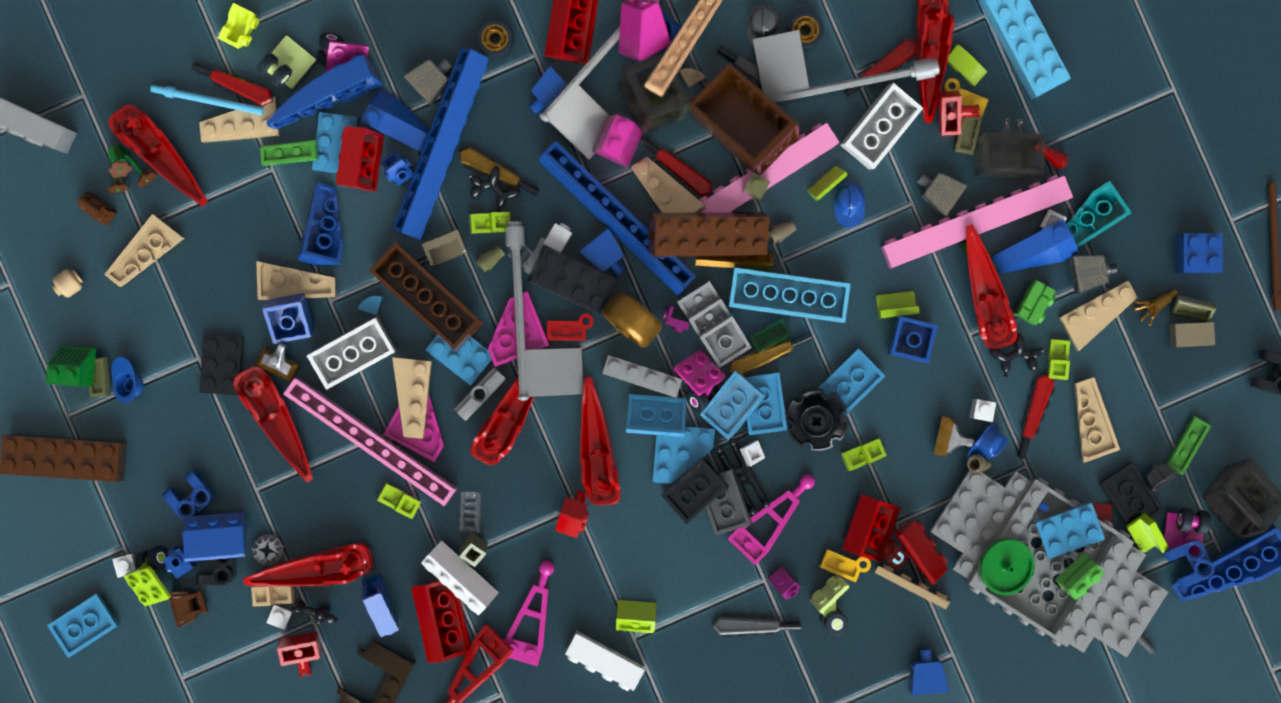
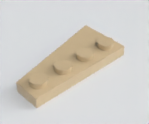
(239, 125)
(664, 190)
(145, 248)
(280, 281)
(1093, 316)
(413, 390)
(1093, 422)
(919, 589)

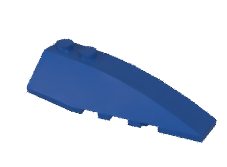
(343, 83)
(1240, 563)

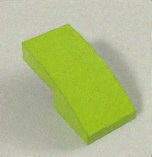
(966, 65)
(488, 222)
(1058, 359)
(863, 454)
(399, 500)

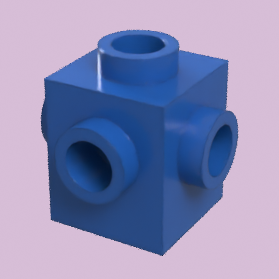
(397, 168)
(176, 564)

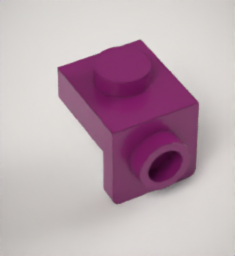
(677, 325)
(784, 583)

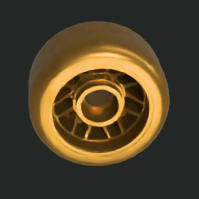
(632, 319)

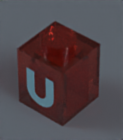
(892, 553)

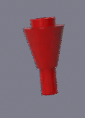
(1055, 157)

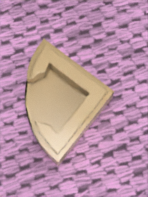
(691, 76)

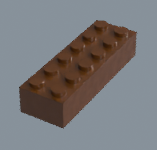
(708, 234)
(426, 296)
(62, 457)

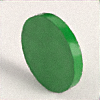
(1006, 566)

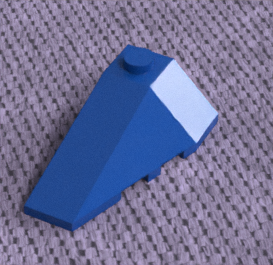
(395, 120)
(322, 234)
(1041, 248)

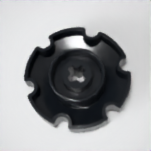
(832, 423)

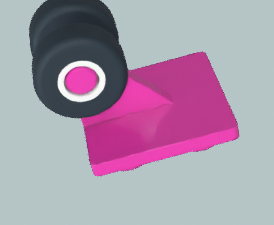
(337, 51)
(702, 378)
(1185, 526)

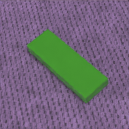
(289, 153)
(1188, 444)

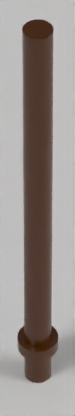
(1274, 242)

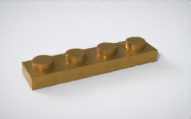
(753, 262)

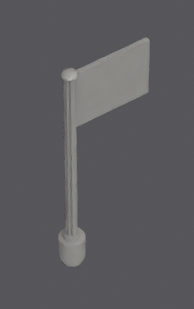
(785, 74)
(575, 111)
(540, 370)

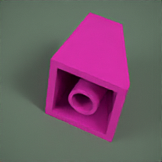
(642, 29)
(618, 140)

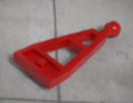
(496, 648)

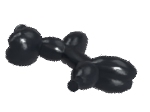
(502, 194)
(1019, 345)
(321, 614)

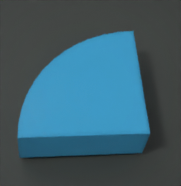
(371, 304)

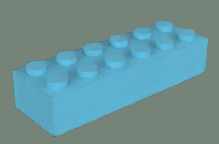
(1026, 44)
(789, 295)

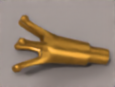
(1156, 304)

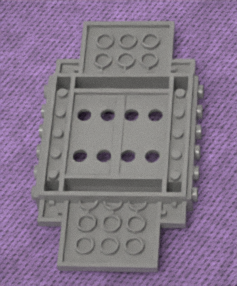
(1111, 610)

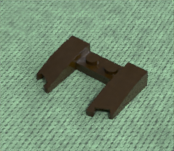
(394, 663)

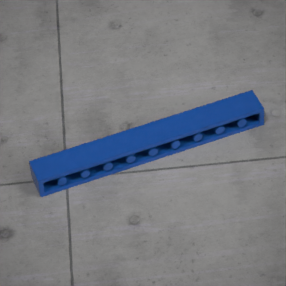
(440, 143)
(613, 216)

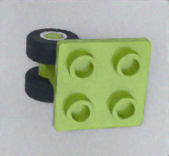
(144, 580)

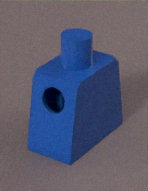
(546, 90)
(604, 253)
(927, 675)

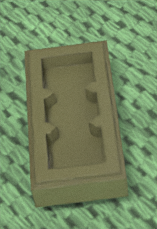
(968, 138)
(1193, 308)
(101, 379)

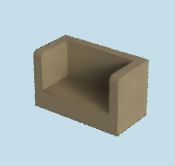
(445, 248)
(1192, 334)

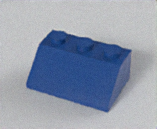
(214, 536)

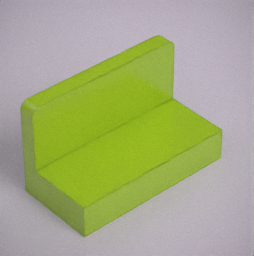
(896, 304)
(1146, 534)
(636, 616)

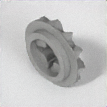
(274, 544)

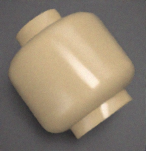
(67, 283)

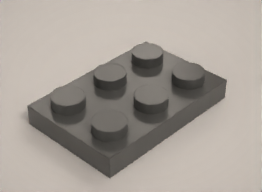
(729, 508)

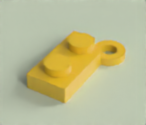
(967, 97)
(843, 565)

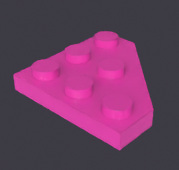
(503, 344)
(429, 446)

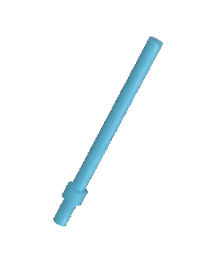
(172, 92)

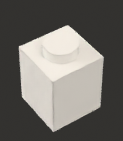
(558, 237)
(982, 410)

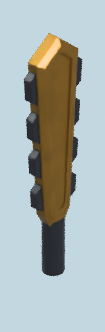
(473, 159)
(747, 363)

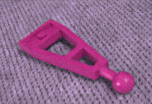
(748, 544)
(523, 650)

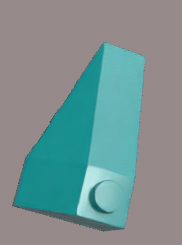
(1098, 213)

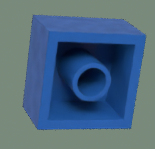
(1199, 253)
(288, 318)
(912, 339)

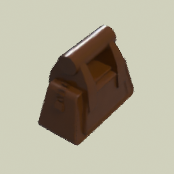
(96, 208)
(184, 607)

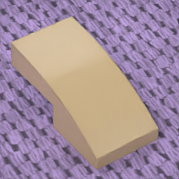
(272, 595)

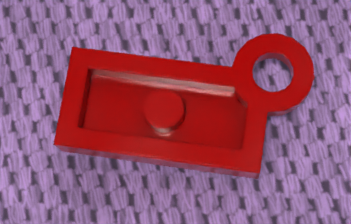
(569, 329)

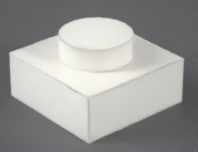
(1050, 217)
(752, 453)
(124, 564)
(279, 616)

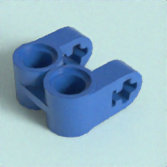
(199, 484)
(1195, 561)

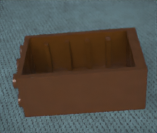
(743, 119)

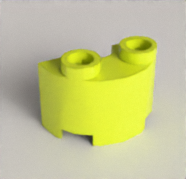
(238, 27)

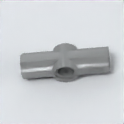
(471, 402)

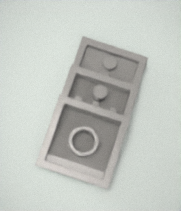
(713, 323)

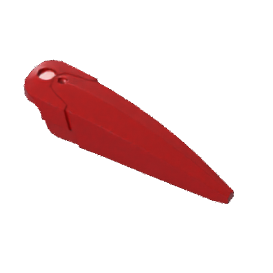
(933, 41)
(151, 144)
(991, 303)
(269, 410)
(501, 428)
(597, 457)
(319, 568)

